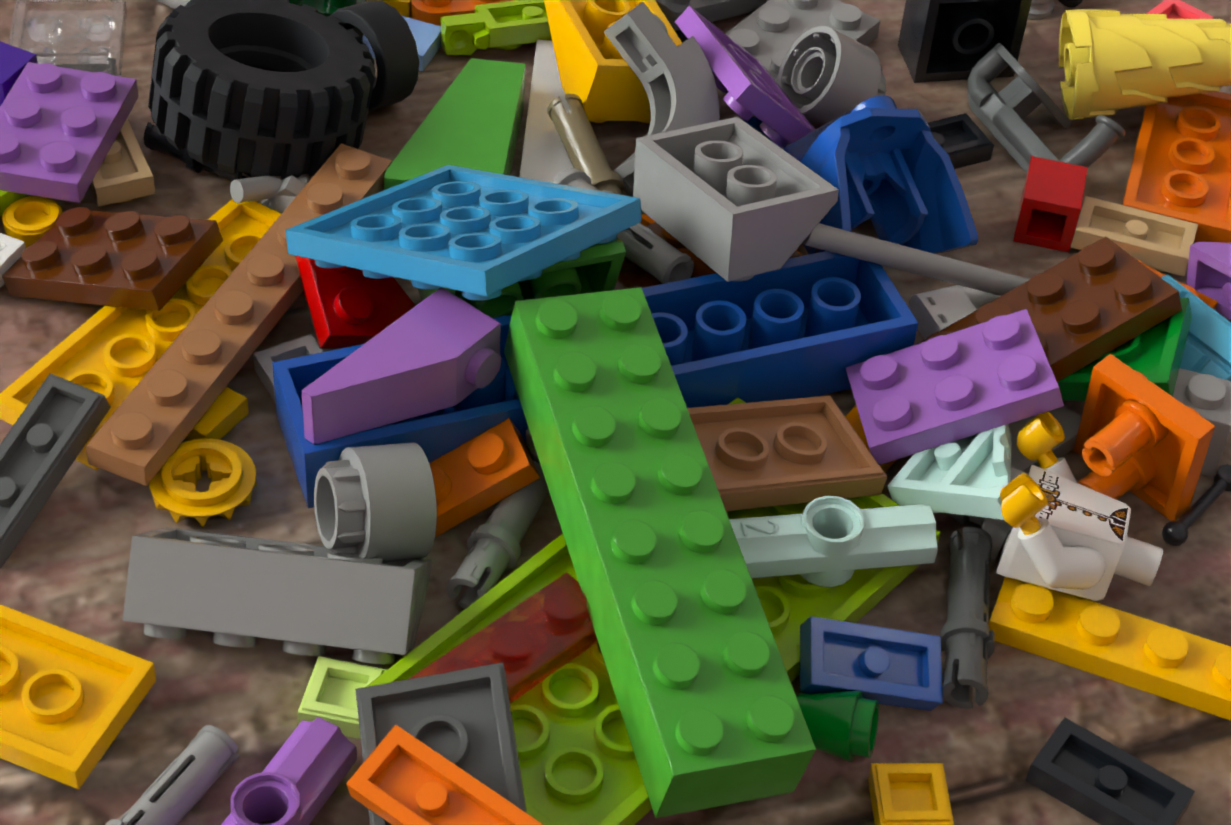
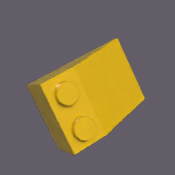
(592, 64)

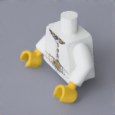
(1065, 531)

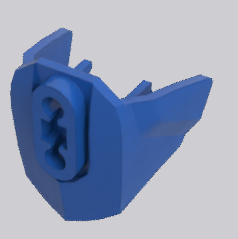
(893, 175)

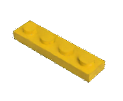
(1114, 645)

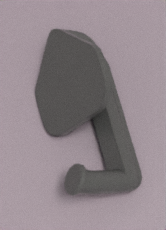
(1005, 113)

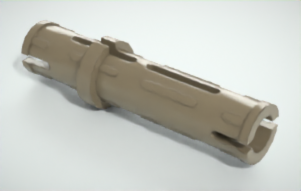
(582, 144)

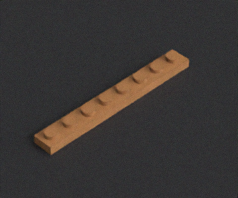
(226, 329)

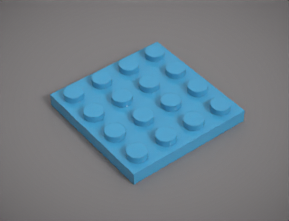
(464, 230)

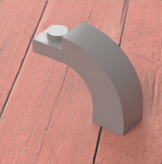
(673, 76)

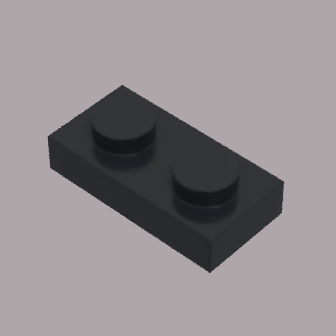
(1106, 780)

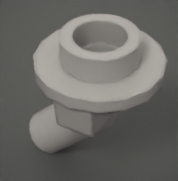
(272, 191)

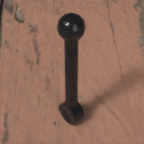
(1176, 531)

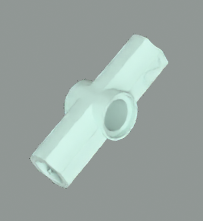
(836, 540)

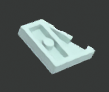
(958, 475)

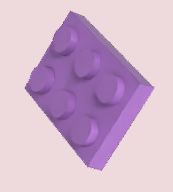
(746, 81)
(60, 129)
(953, 387)

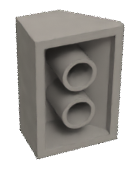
(729, 195)

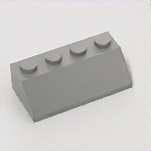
(274, 592)

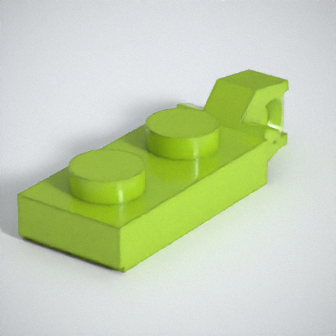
(495, 25)

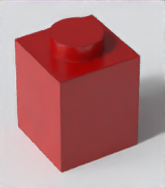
(1050, 204)

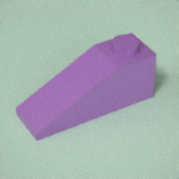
(407, 370)

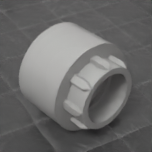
(829, 74)
(377, 502)

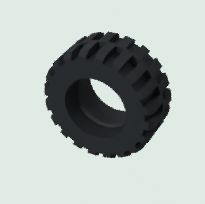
(259, 85)

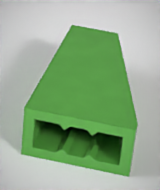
(469, 126)

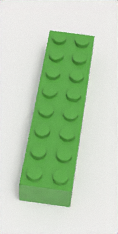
(655, 555)

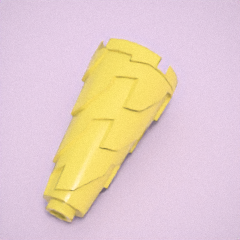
(1138, 59)

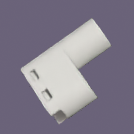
(946, 306)

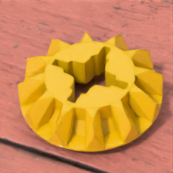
(230, 486)

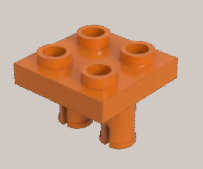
(1140, 440)

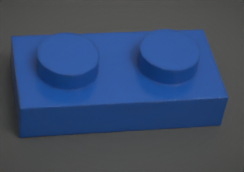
(879, 661)

